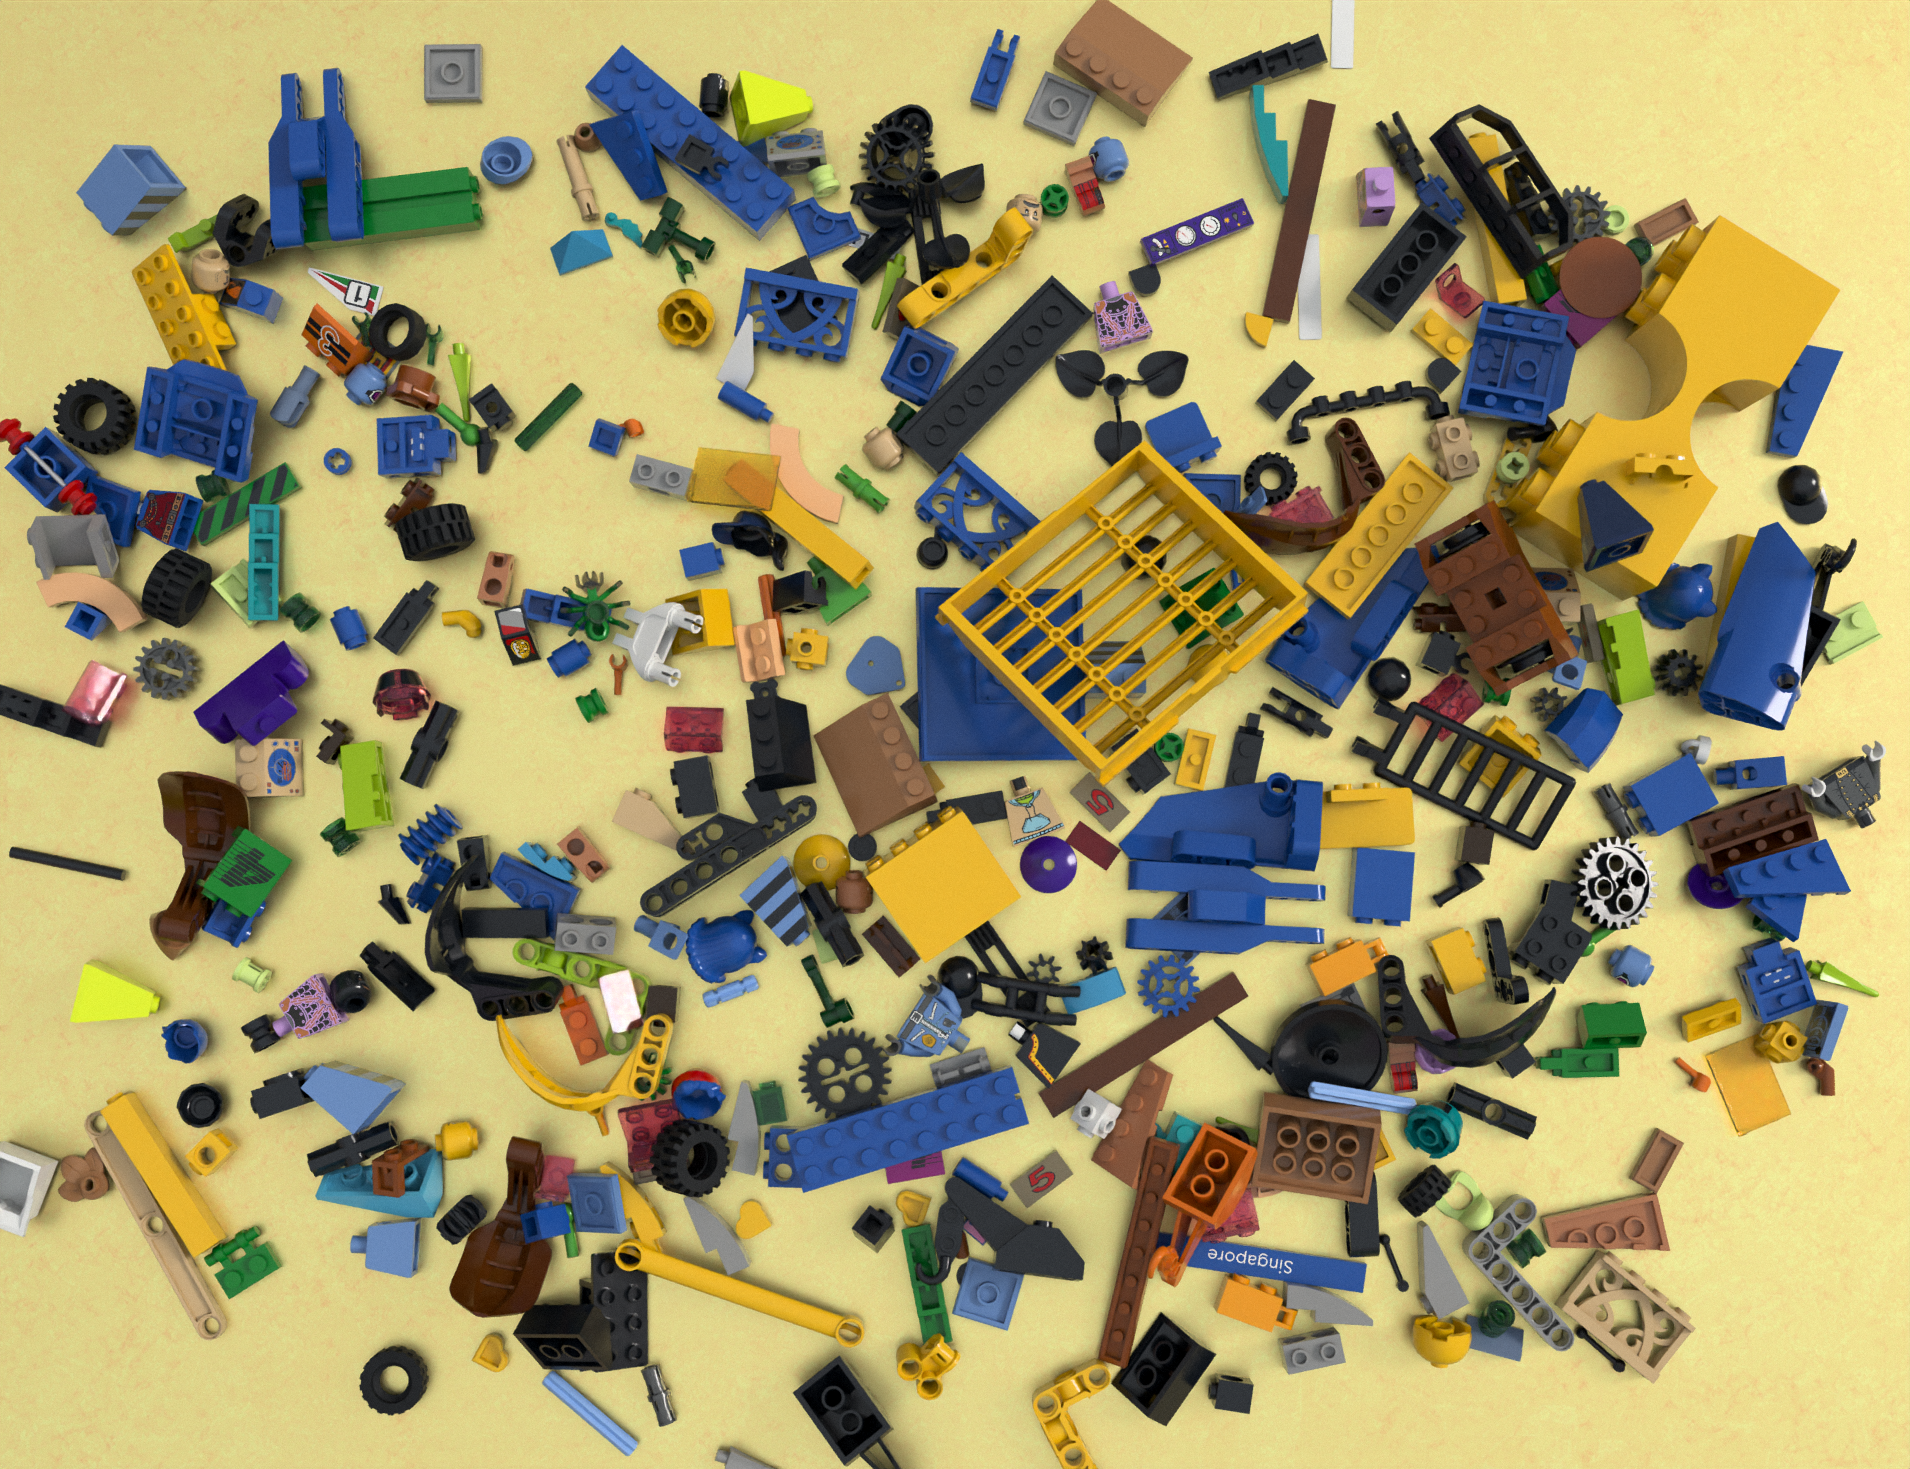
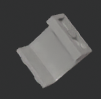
(73, 541)

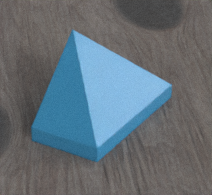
(580, 250)

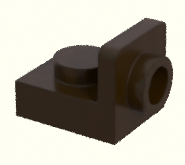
(331, 744)

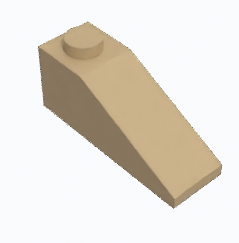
(648, 819)

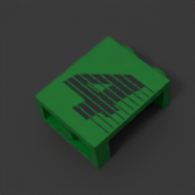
(245, 874)

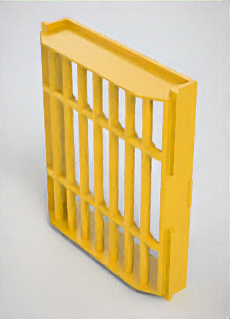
(1198, 517)

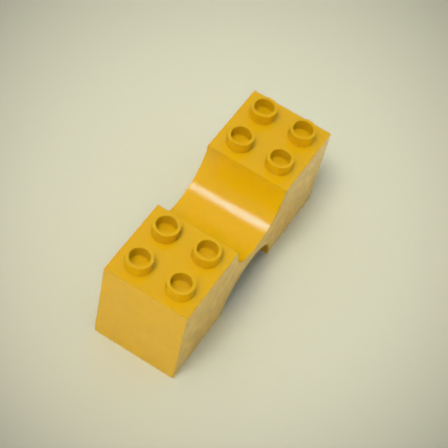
(1711, 330)

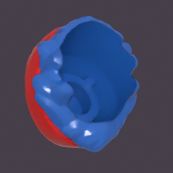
(697, 1094)

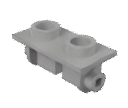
(960, 1067)

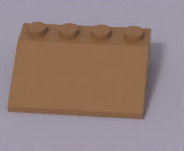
(1121, 60)
(875, 766)
(1316, 1147)

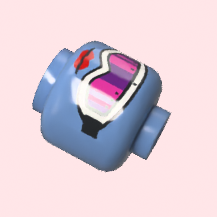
(1109, 159)
(365, 384)
(1631, 966)

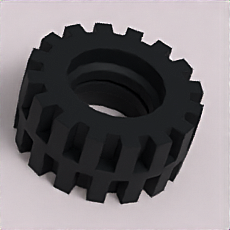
(1424, 1191)

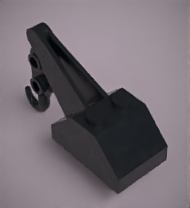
(1821, 622)
(1016, 1245)
(846, 1413)

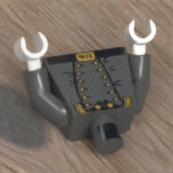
(1849, 787)

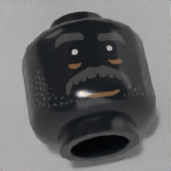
(350, 991)

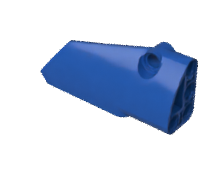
(1762, 635)
(1337, 650)

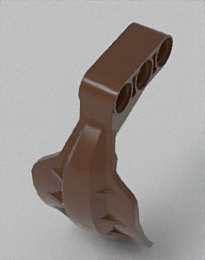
(1294, 538)
(202, 817)
(497, 1268)

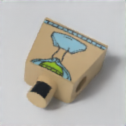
(1030, 813)

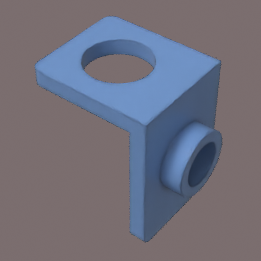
(1253, 503)

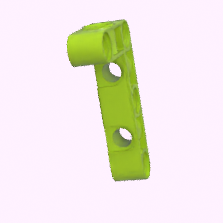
(564, 965)

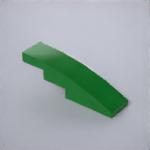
(928, 1298)

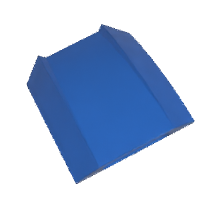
(918, 365)
(1586, 728)

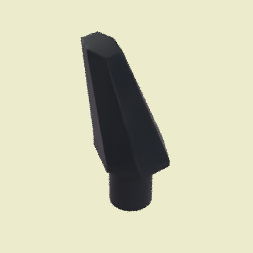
(485, 449)
(392, 905)

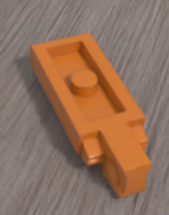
(581, 1026)

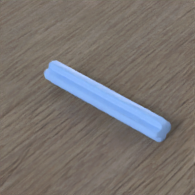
(1361, 1098)
(590, 1413)

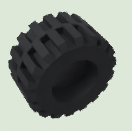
(75, 405)
(435, 532)
(176, 588)
(672, 1153)

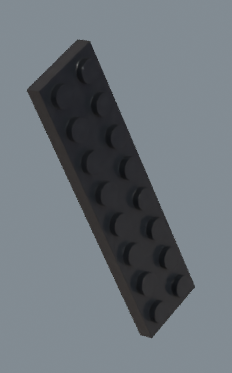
(994, 375)

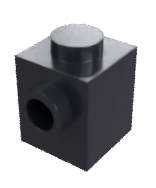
(874, 1228)

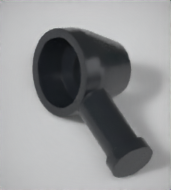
(1535, 432)
(1465, 878)

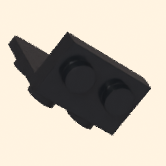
(1550, 946)

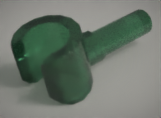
(683, 266)
(363, 327)
(433, 340)

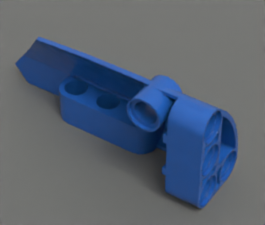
(1234, 826)

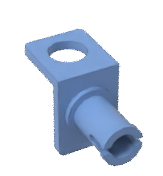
(1570, 669)
(662, 935)

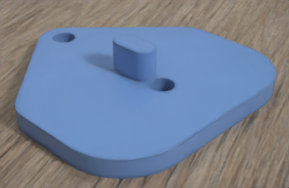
(884, 672)

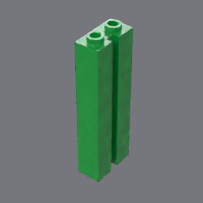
(401, 208)

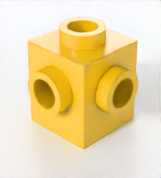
(818, 652)
(1781, 1042)

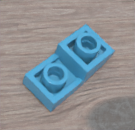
(555, 866)
(1095, 990)

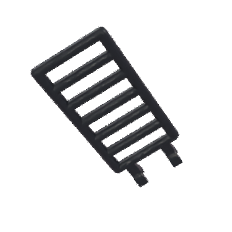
(1405, 718)

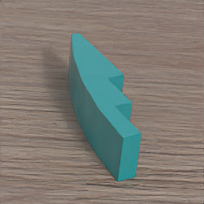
(1271, 152)
(263, 561)

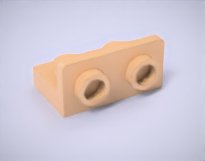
(759, 651)

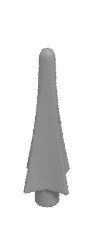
(738, 1460)

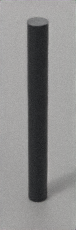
(67, 863)

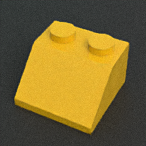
(717, 623)

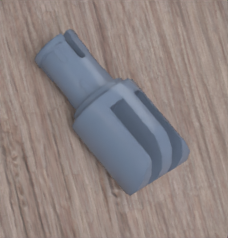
(294, 399)

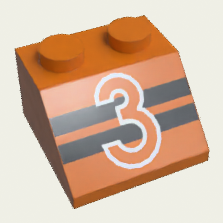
(334, 342)

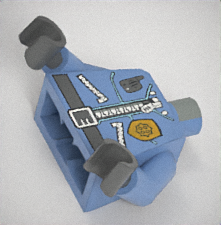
(930, 1025)

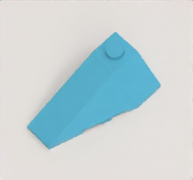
(422, 1194)

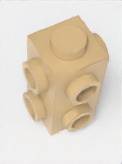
(1453, 448)

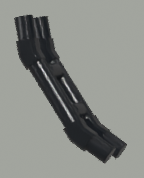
(1013, 987)

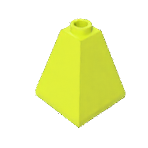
(766, 106)
(111, 995)

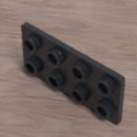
(623, 1303)

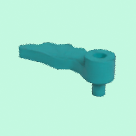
(628, 228)

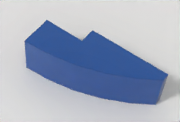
(546, 609)

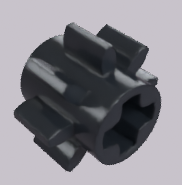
(1543, 699)
(1090, 961)
(1042, 962)

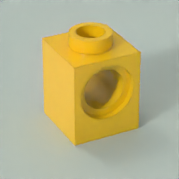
(223, 1150)

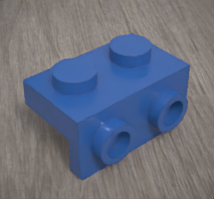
(228, 926)

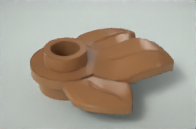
(79, 1175)

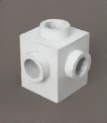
(1095, 1115)

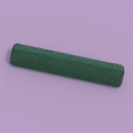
(548, 416)

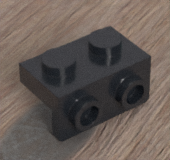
(1145, 770)

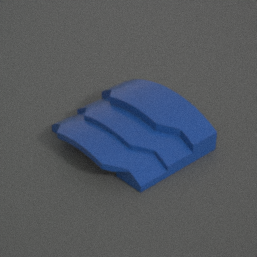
(1518, 365)
(199, 417)

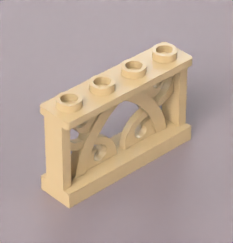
(1586, 1310)

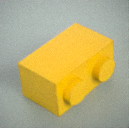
(1456, 960)

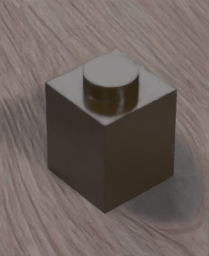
(1474, 844)
(663, 1000)

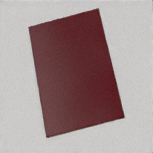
(1093, 845)

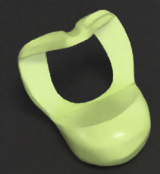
(1477, 1214)

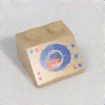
(1562, 592)
(270, 768)

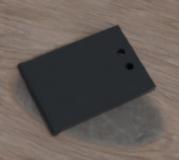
(797, 315)

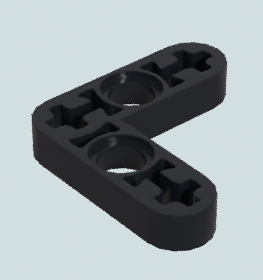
(1507, 987)

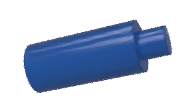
(744, 402)
(979, 1179)

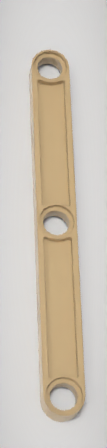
(167, 1243)

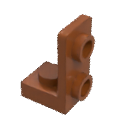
(389, 1167)

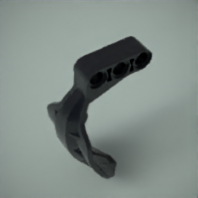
(447, 956)
(1457, 1052)

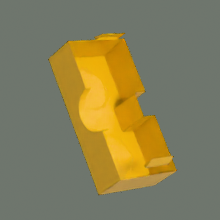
(1671, 468)

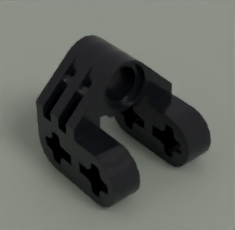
(241, 247)

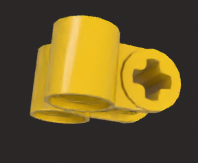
(930, 1362)

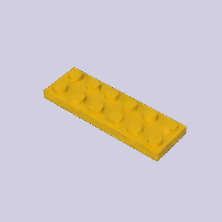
(1378, 536)

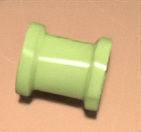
(251, 975)

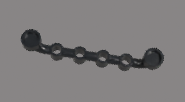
(1350, 402)

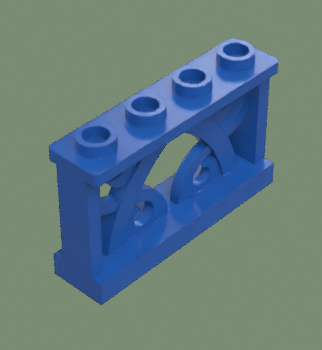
(832, 296)
(971, 479)

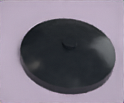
(1330, 1045)

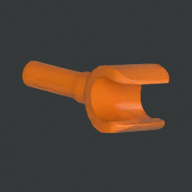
(633, 427)
(618, 673)
(1701, 1082)

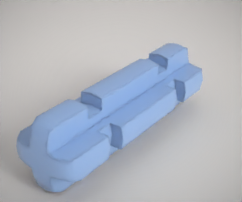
(730, 991)

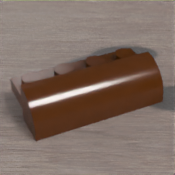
(1751, 829)

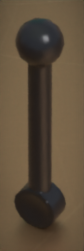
(1402, 1285)
(1619, 1365)

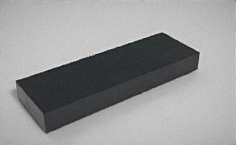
(505, 922)

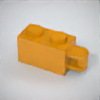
(1345, 964)
(1252, 1303)

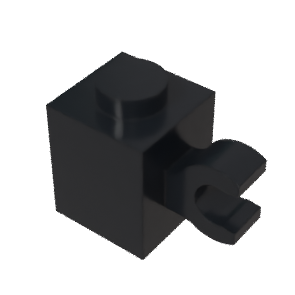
(1440, 655)

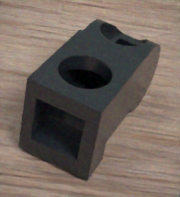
(479, 872)

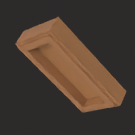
(1667, 222)
(1656, 1160)

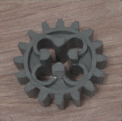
(1589, 204)
(172, 683)

